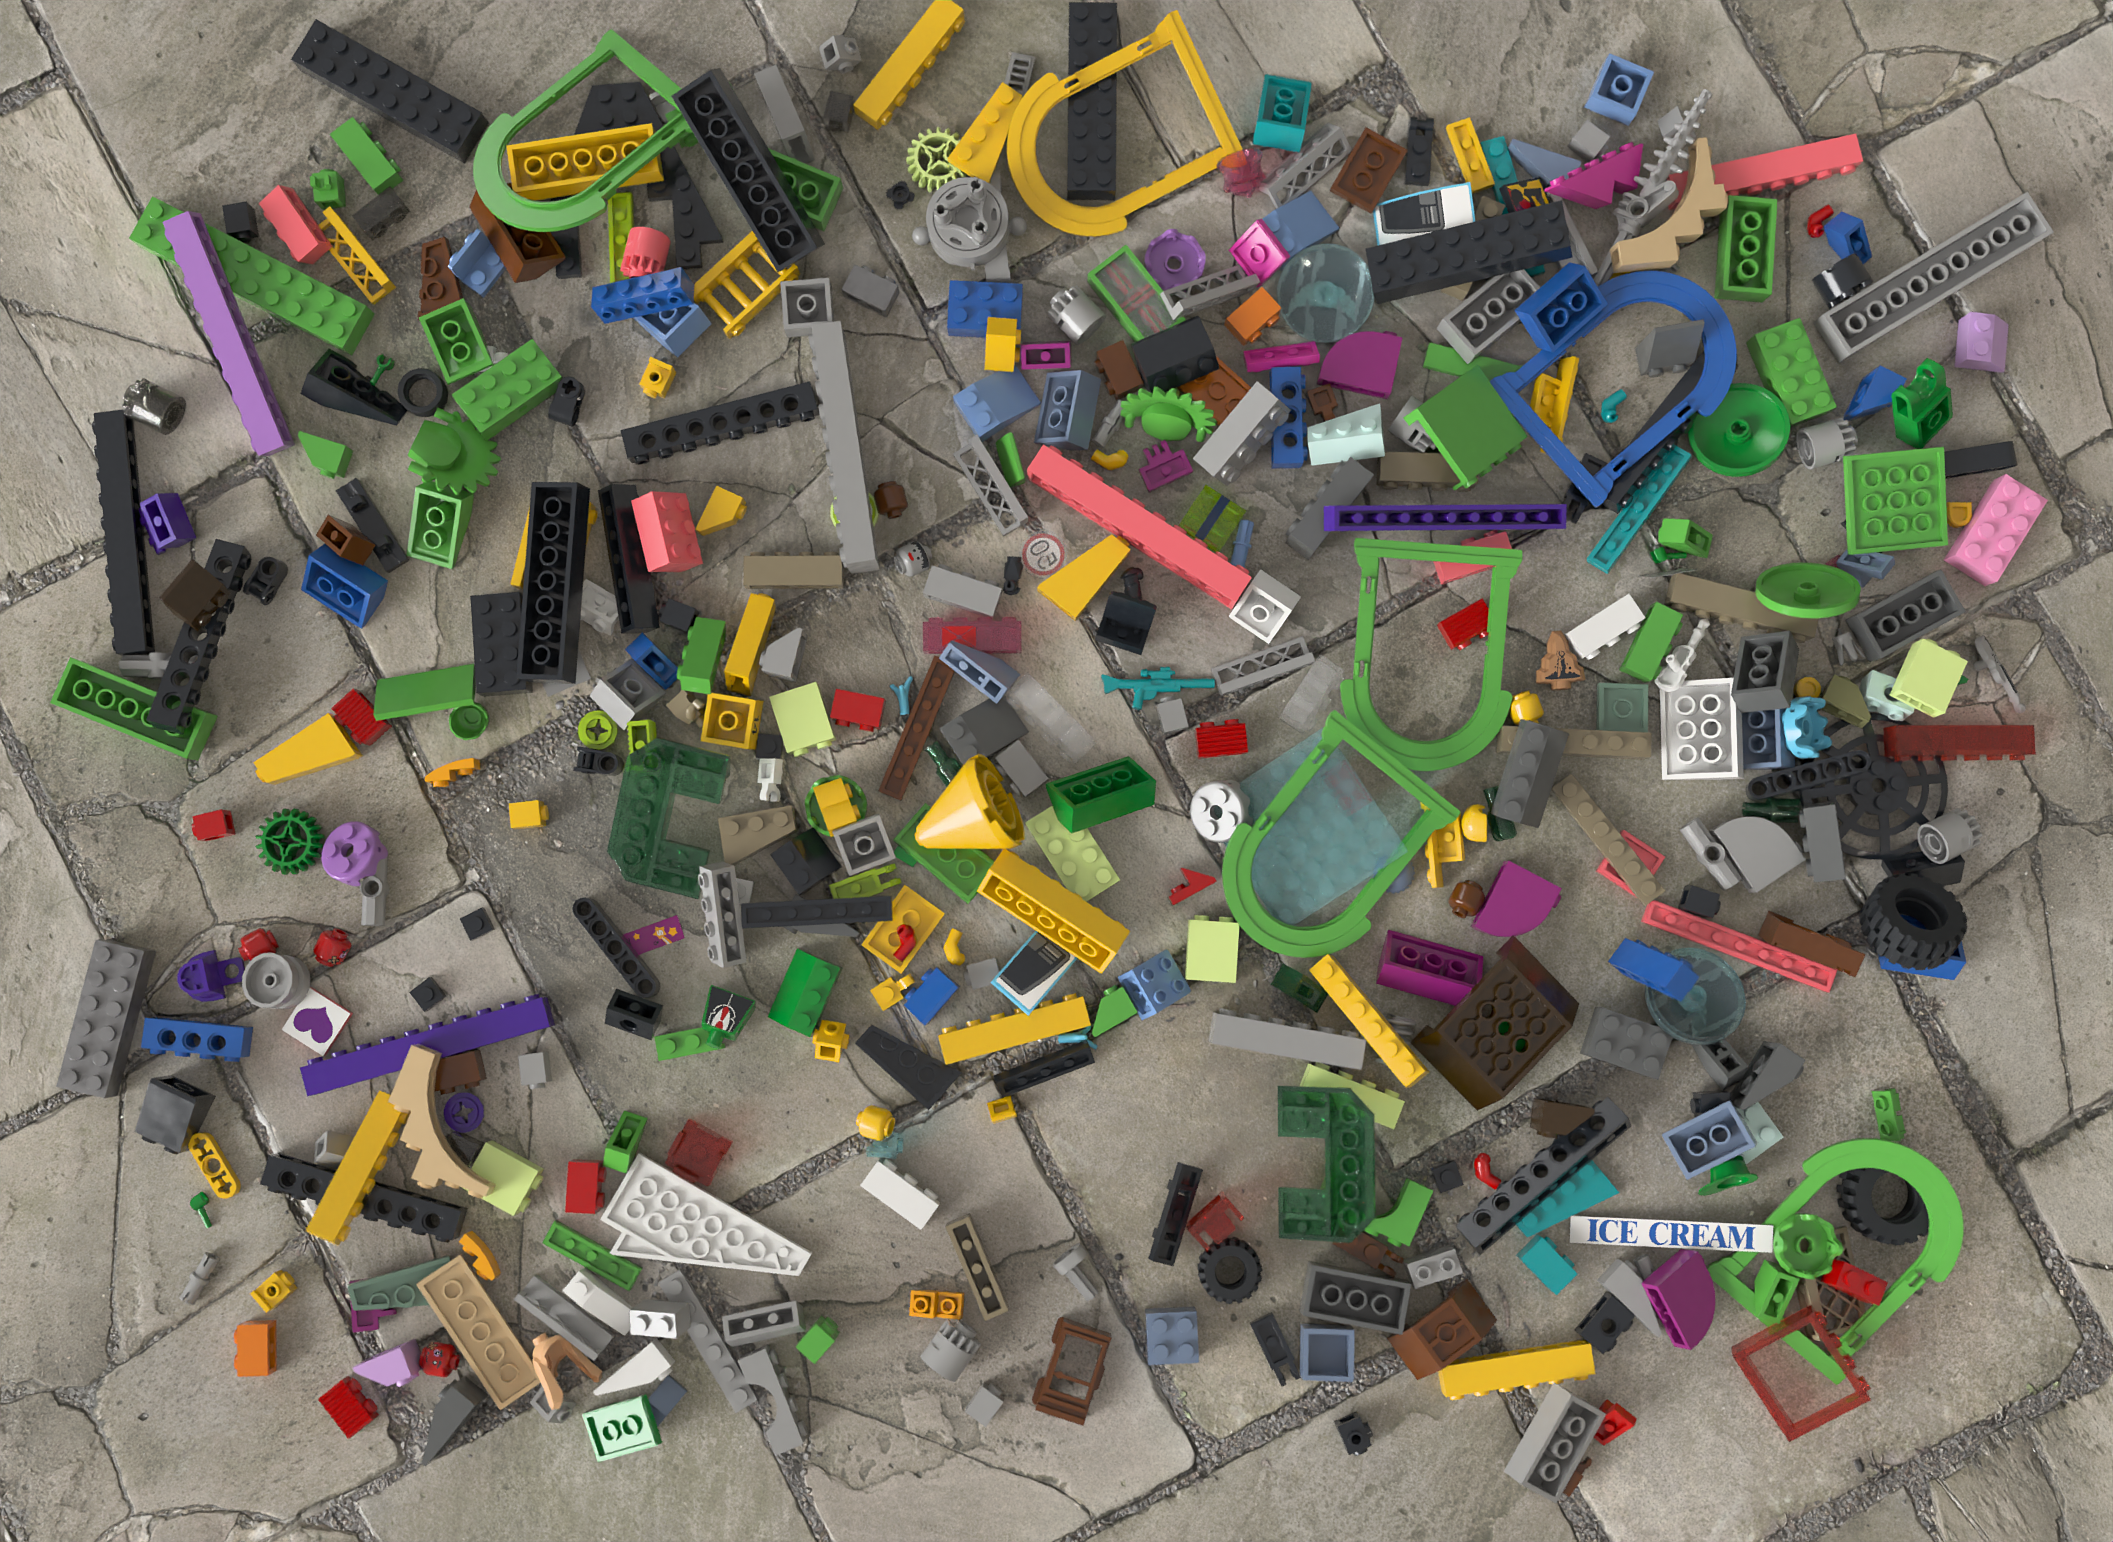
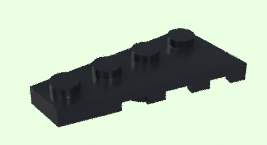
(910, 1067)

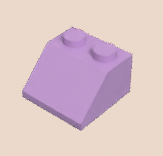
(1981, 342)
(392, 1366)

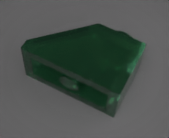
(1299, 988)

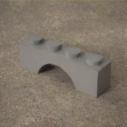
(761, 1369)

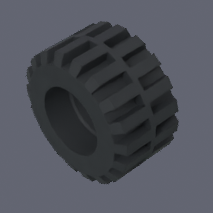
(1245, 1285)

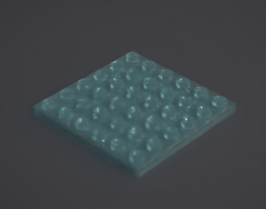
(1324, 838)

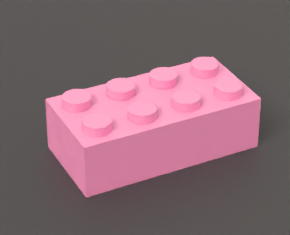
(1995, 530)

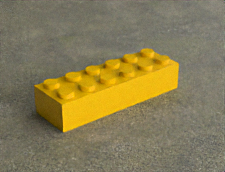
(576, 161)
(1053, 910)

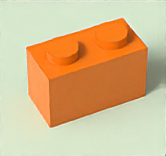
(1253, 316)
(255, 1348)

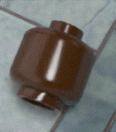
(890, 499)
(1466, 899)

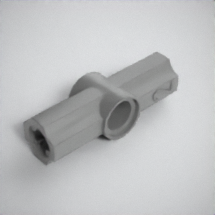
(148, 666)
(1720, 866)
(375, 905)

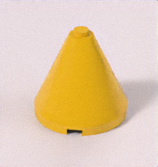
(973, 812)

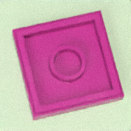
(1259, 252)

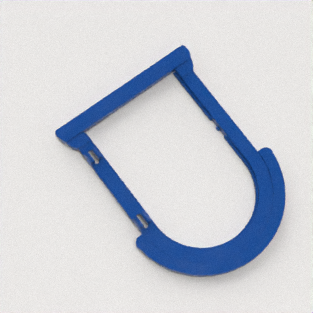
(1705, 398)

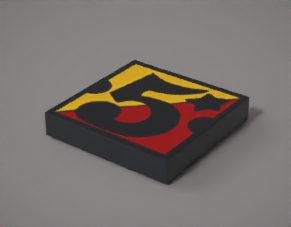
(1524, 194)

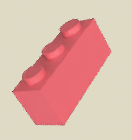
(295, 225)
(1451, 571)

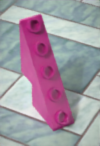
(1598, 181)

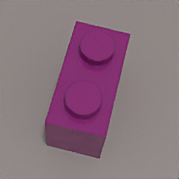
(1046, 355)

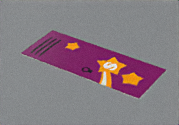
(655, 935)

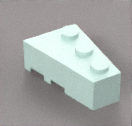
(1347, 436)

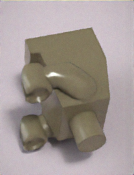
(688, 708)

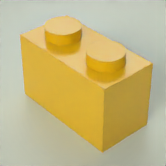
(1000, 344)

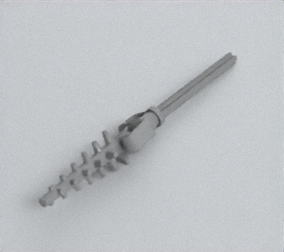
(1657, 191)

